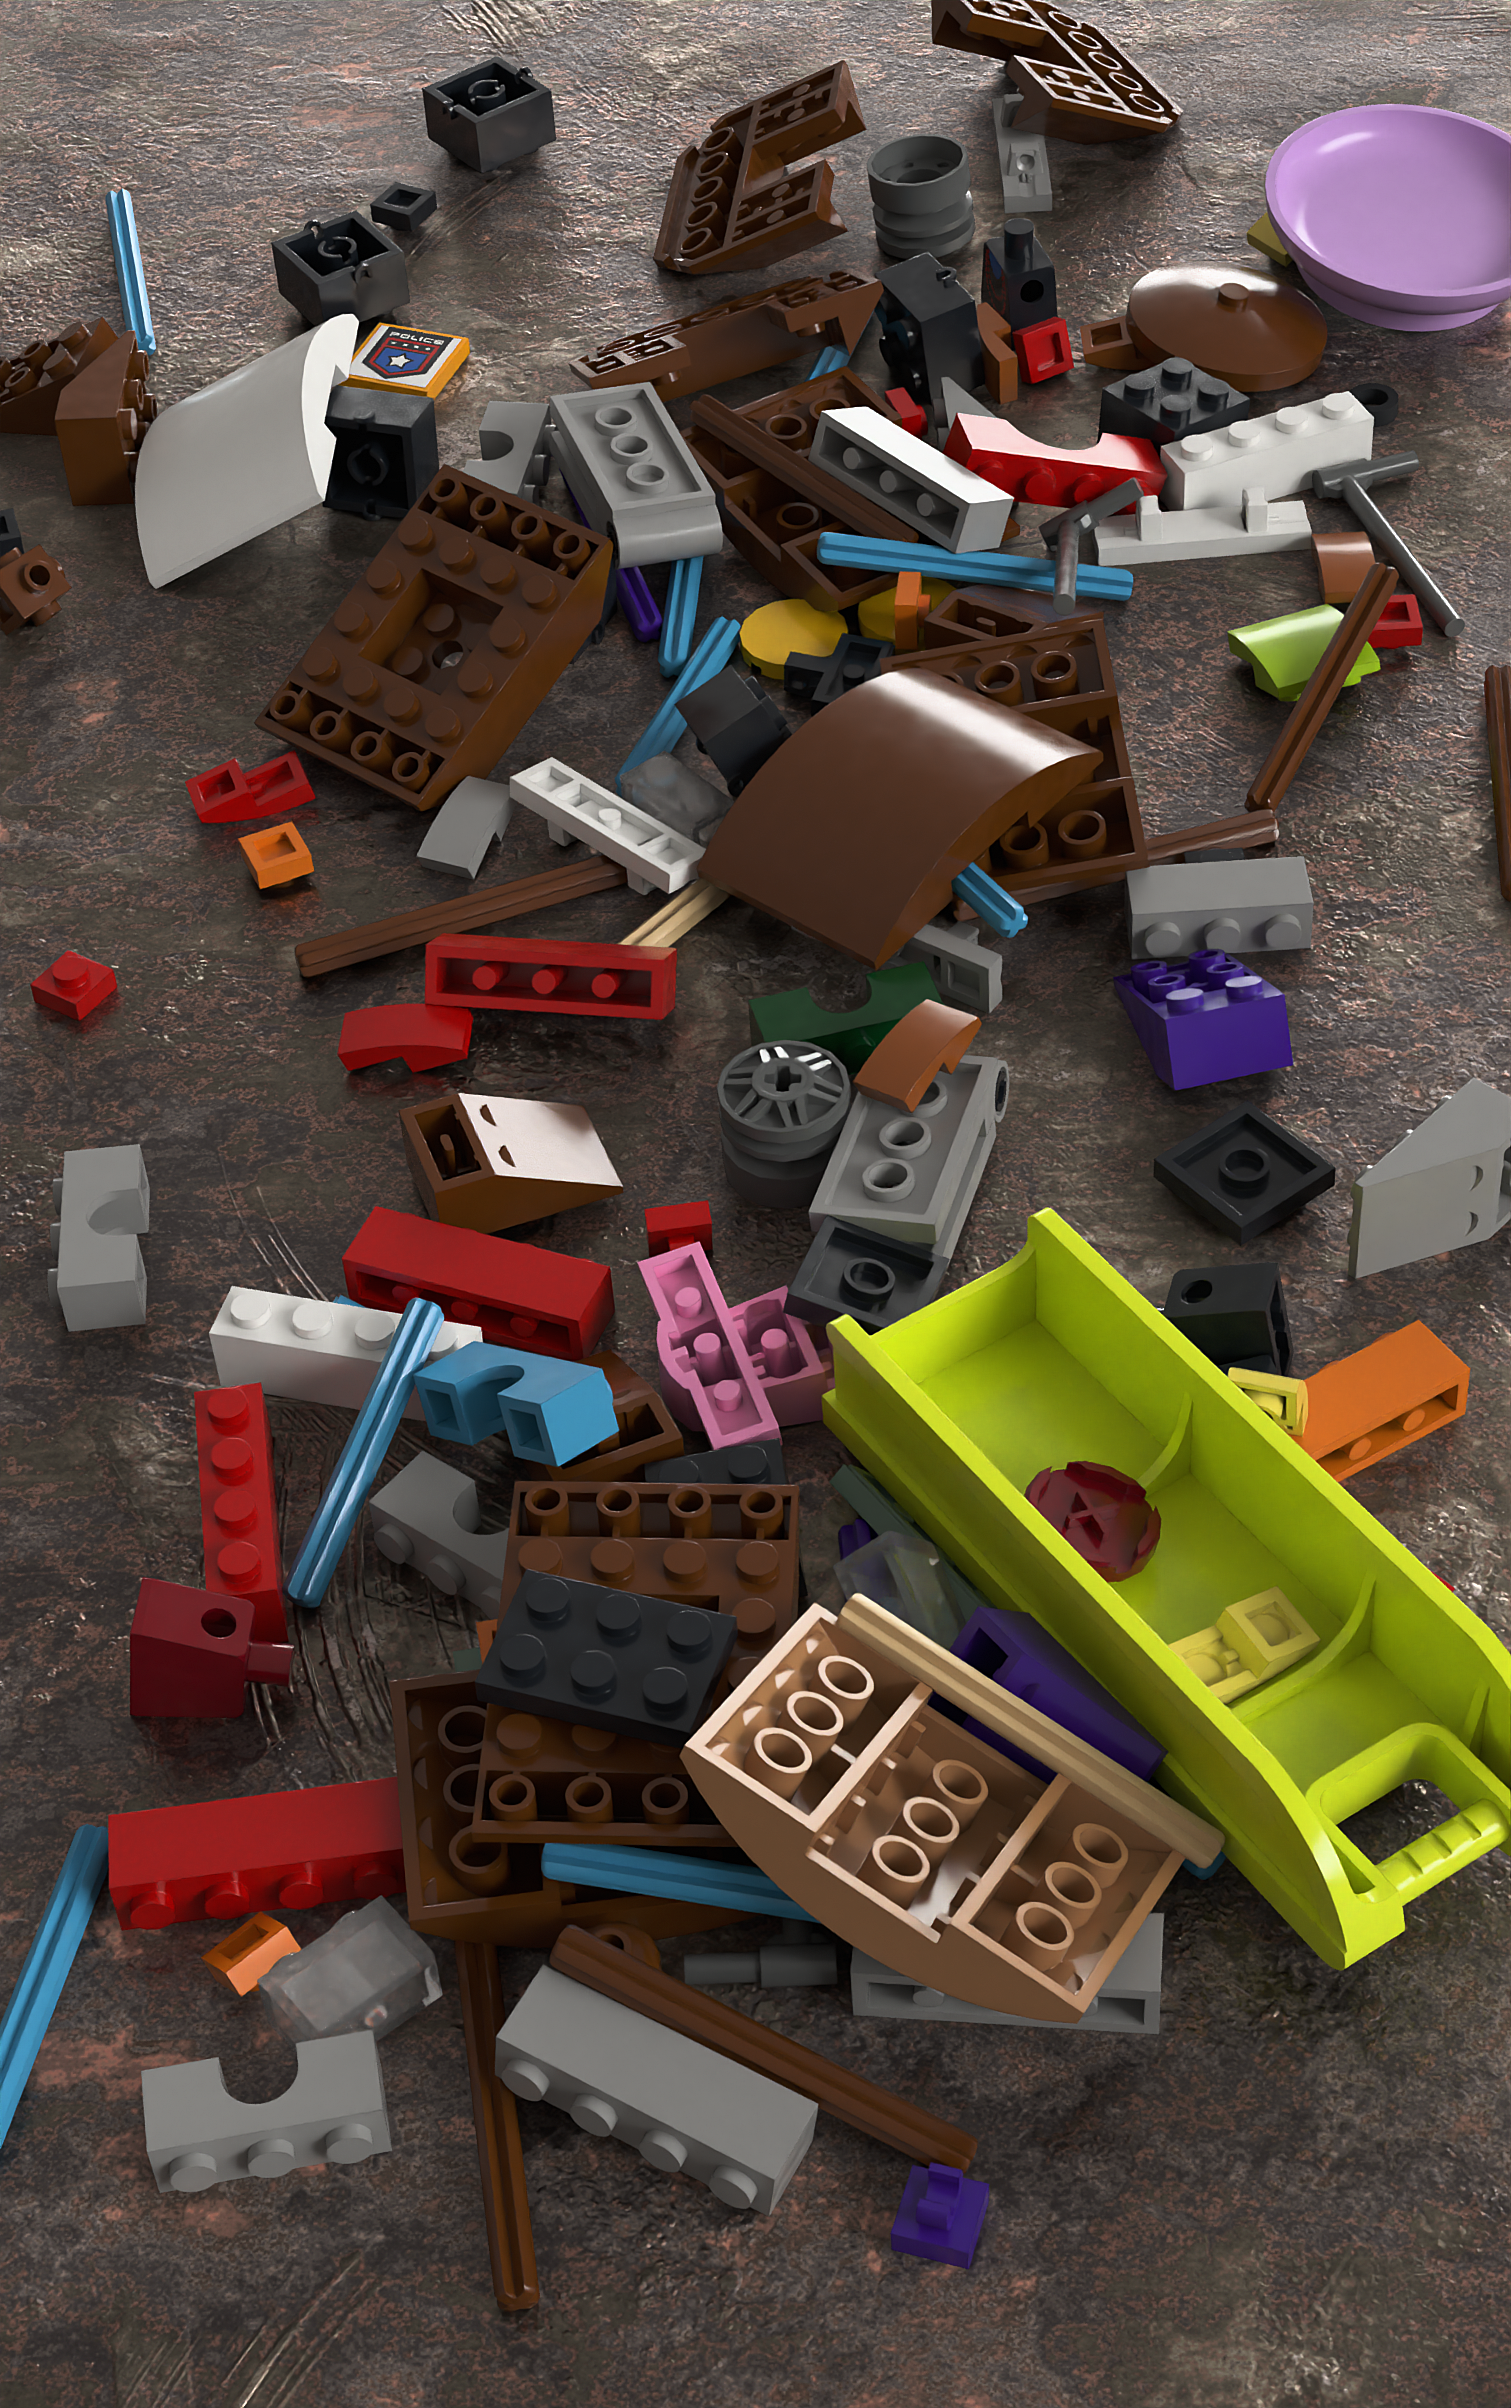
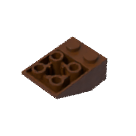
(35, 377)
(104, 424)
(996, 612)
(503, 1159)
(643, 1435)

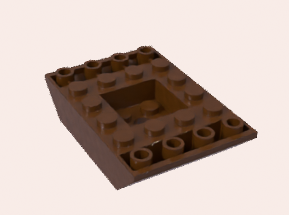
(455, 576)
(674, 1542)

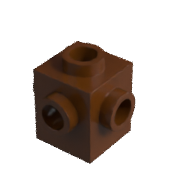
(29, 588)

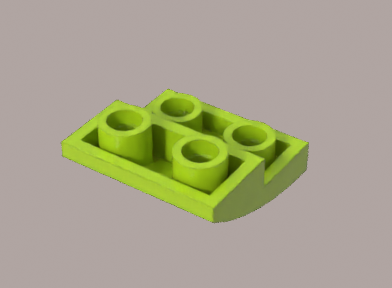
(1289, 649)

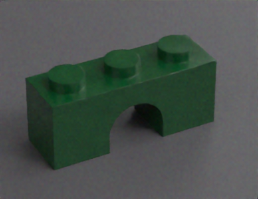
(850, 1034)

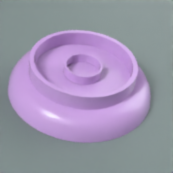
(1397, 214)

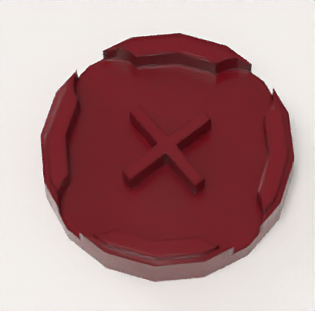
(1099, 1516)

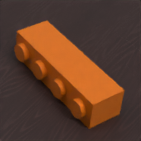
(1382, 1400)

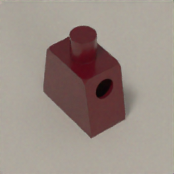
(198, 1653)

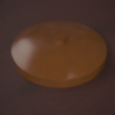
(1227, 324)

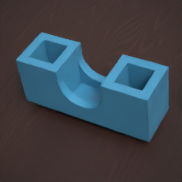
(544, 1402)

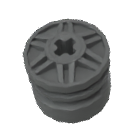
(921, 195)
(781, 1120)

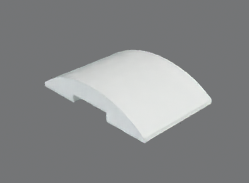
(240, 453)

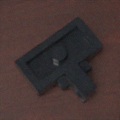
(828, 678)

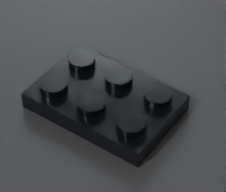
(607, 1659)

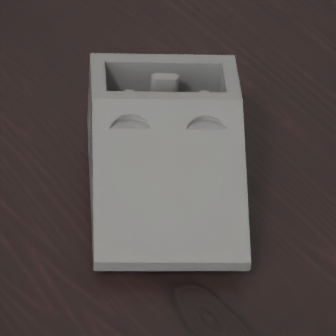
(1436, 1185)

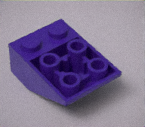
(1206, 1019)
(1041, 1672)

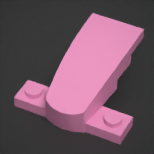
(736, 1367)

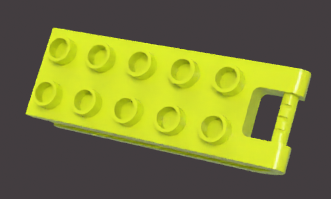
(1075, 1365)

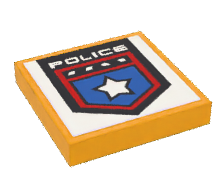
(406, 360)

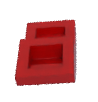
(235, 796)
(417, 1032)

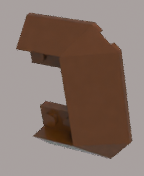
(1070, 74)
(730, 195)
(738, 336)

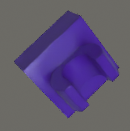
(940, 2215)

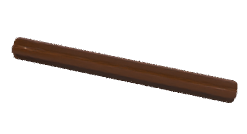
(798, 472)
(1322, 689)
(1498, 715)
(1167, 849)
(458, 915)
(761, 2050)
(496, 2131)

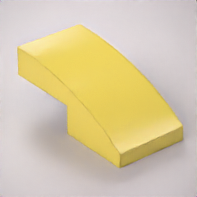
(1247, 1645)

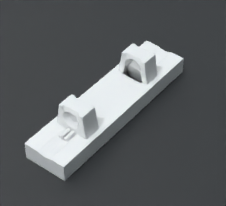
(1202, 532)
(586, 811)

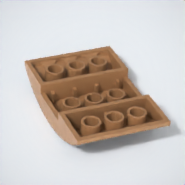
(921, 1831)

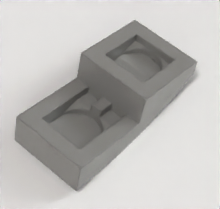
(465, 826)

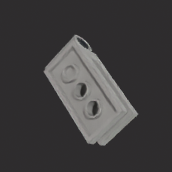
(634, 475)
(916, 1169)

